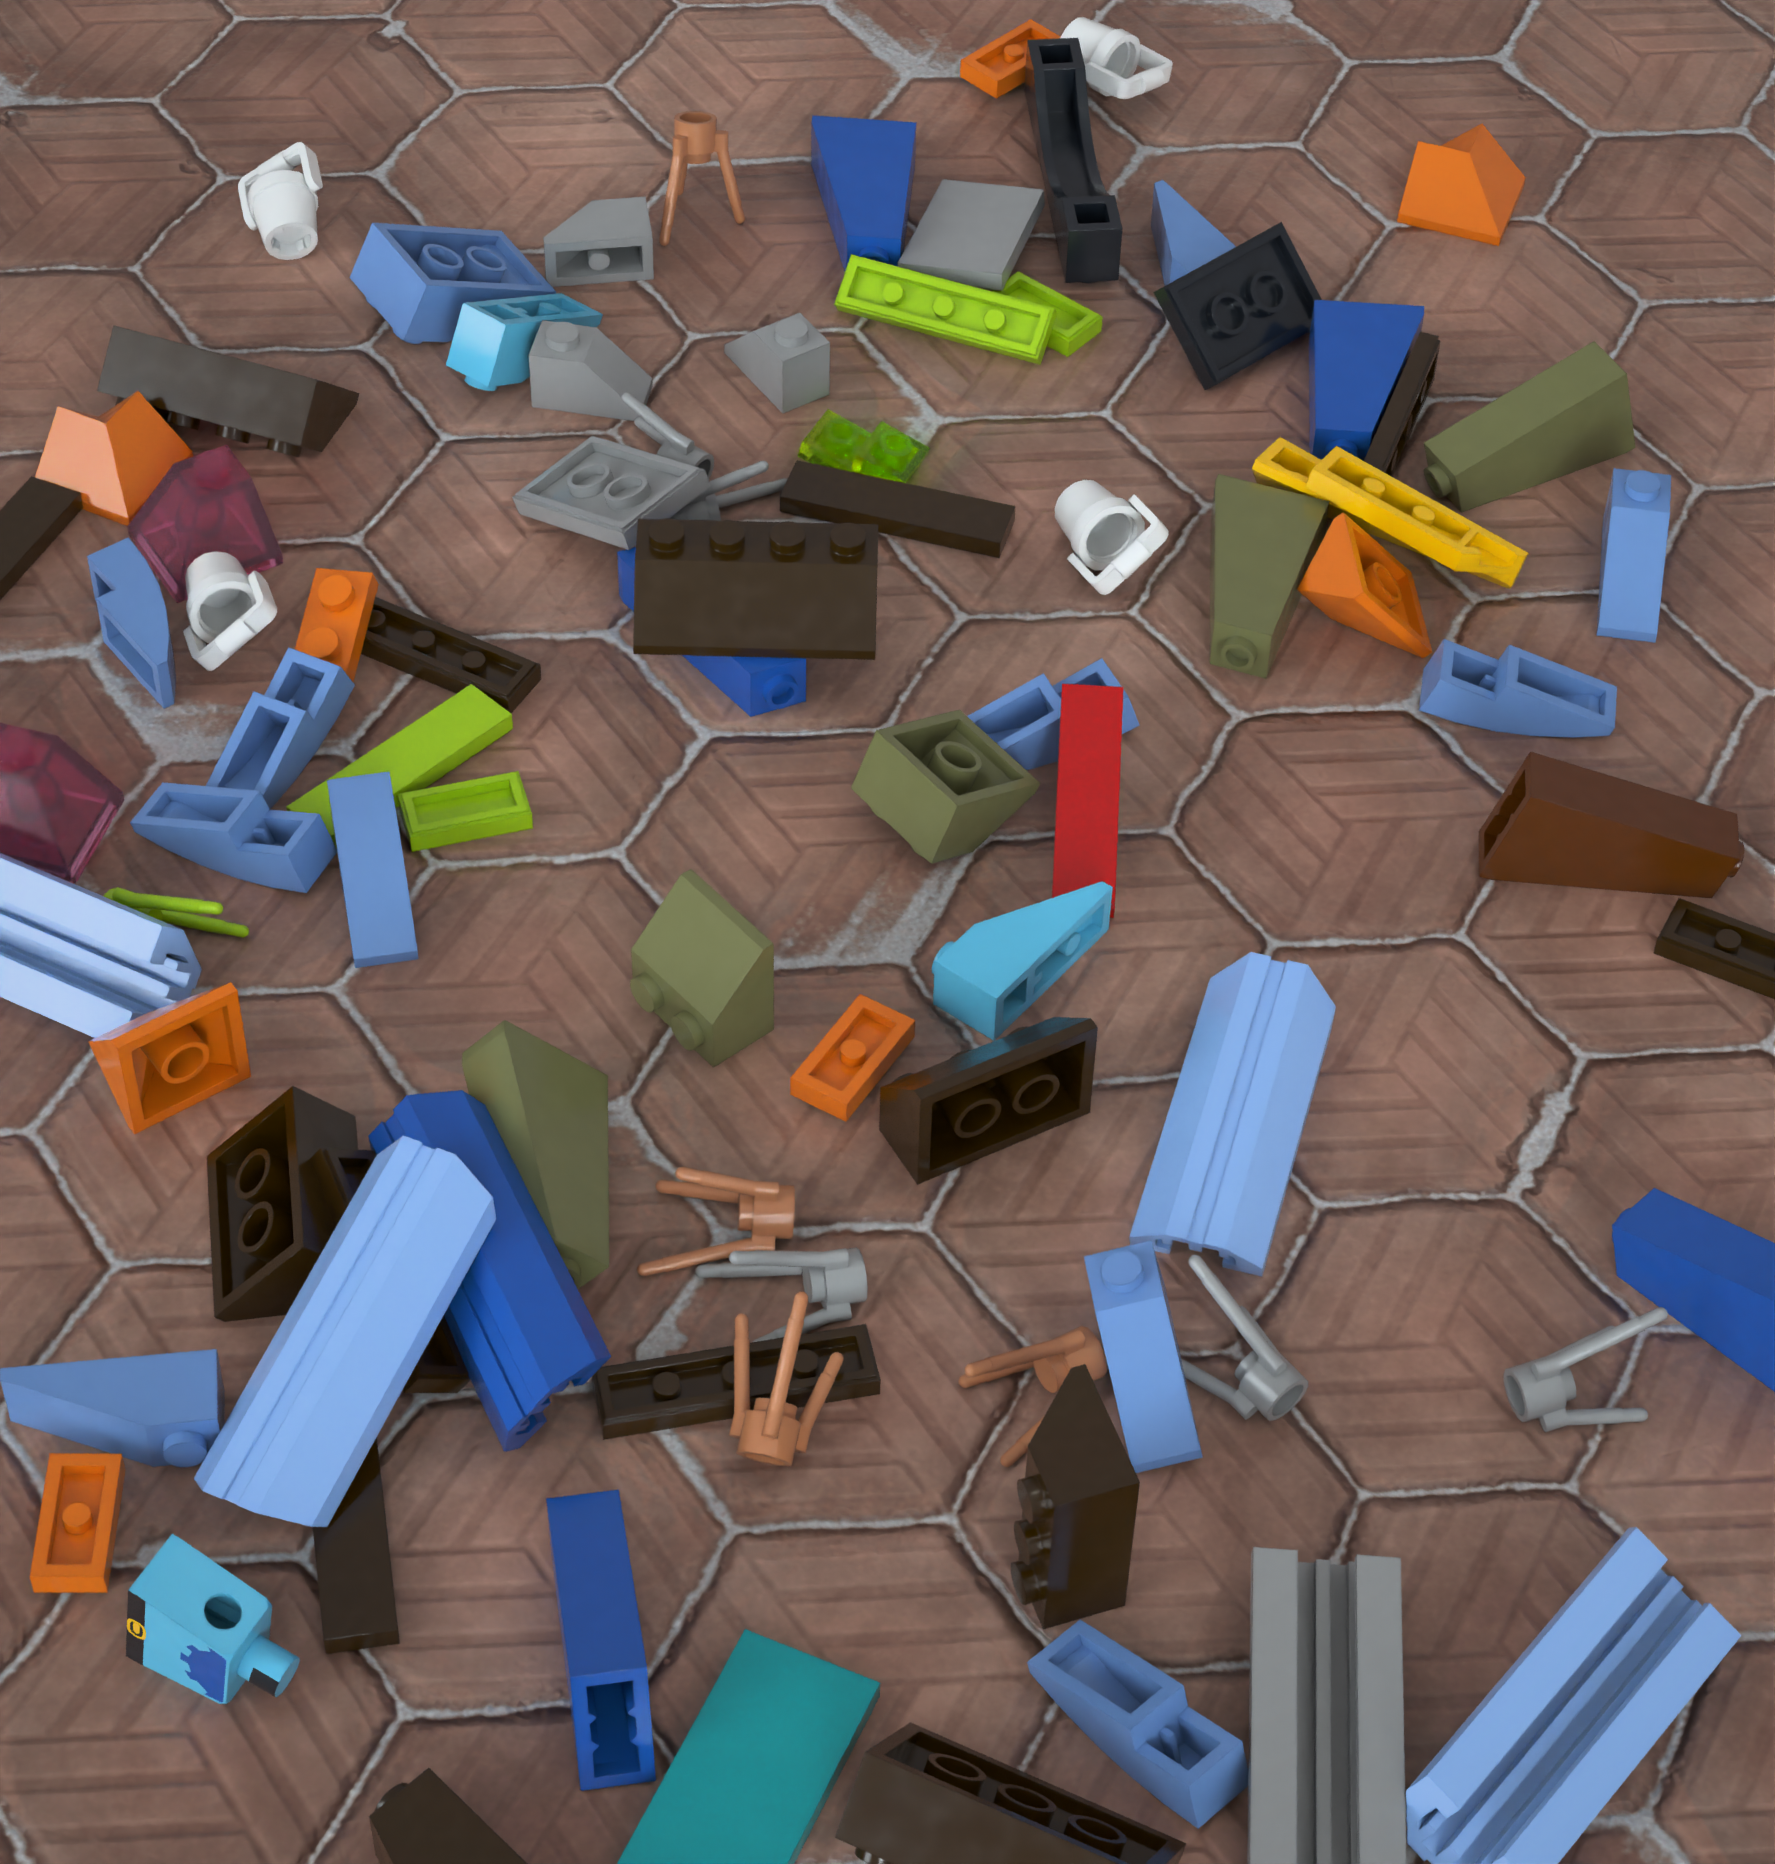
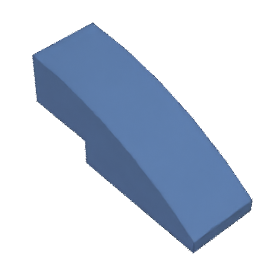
(134, 617)
(1516, 694)
(1029, 717)
(283, 726)
(237, 834)
(372, 869)
(1142, 1722)

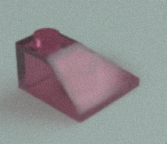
(202, 509)
(51, 803)

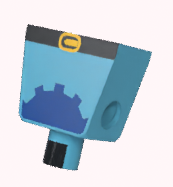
(203, 1626)

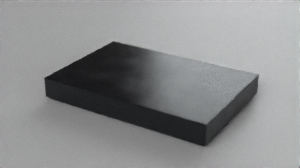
(1240, 305)

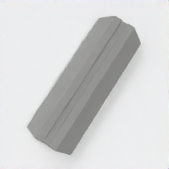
(1325, 1711)

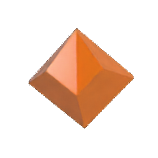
(1462, 188)
(111, 457)
(1365, 588)
(174, 1056)

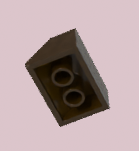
(990, 1096)
(269, 1204)
(1075, 1510)

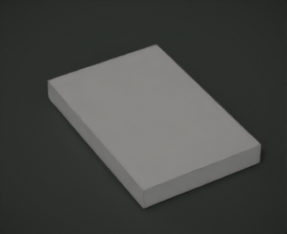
(973, 232)
(607, 488)

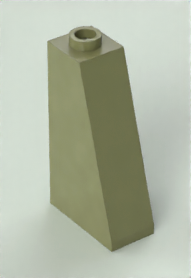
(1535, 432)
(1257, 560)
(557, 1133)

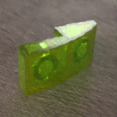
(848, 447)

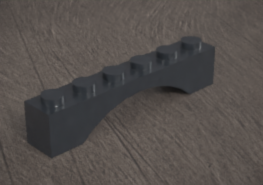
(1080, 208)

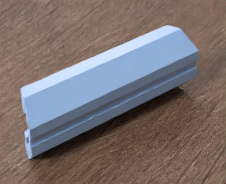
(85, 954)
(1238, 1113)
(351, 1337)
(1569, 1716)

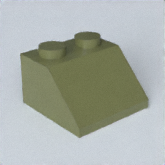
(941, 784)
(705, 971)

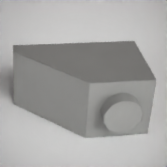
(601, 244)
(785, 361)
(583, 372)

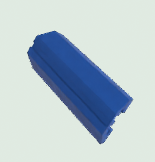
(517, 1305)

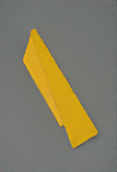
(1390, 510)

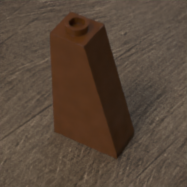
(1606, 834)

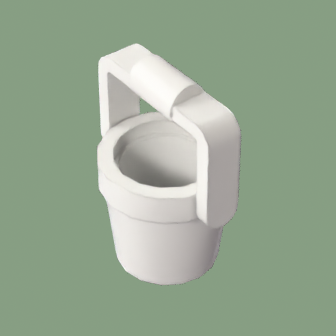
(1113, 57)
(284, 202)
(1107, 533)
(224, 607)

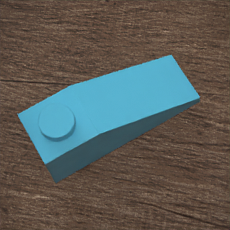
(497, 336)
(1016, 957)

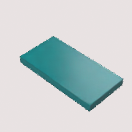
(756, 1760)

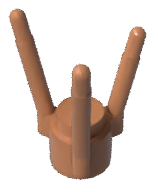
(693, 143)
(762, 1209)
(1051, 1363)
(770, 1429)

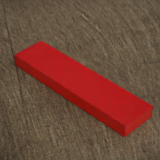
(1087, 788)

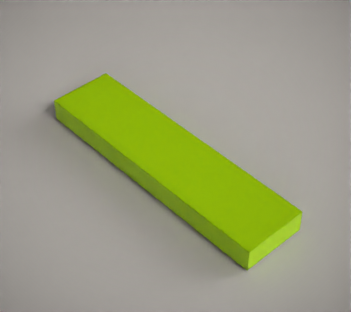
(946, 309)
(423, 749)

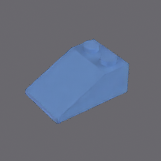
(427, 272)

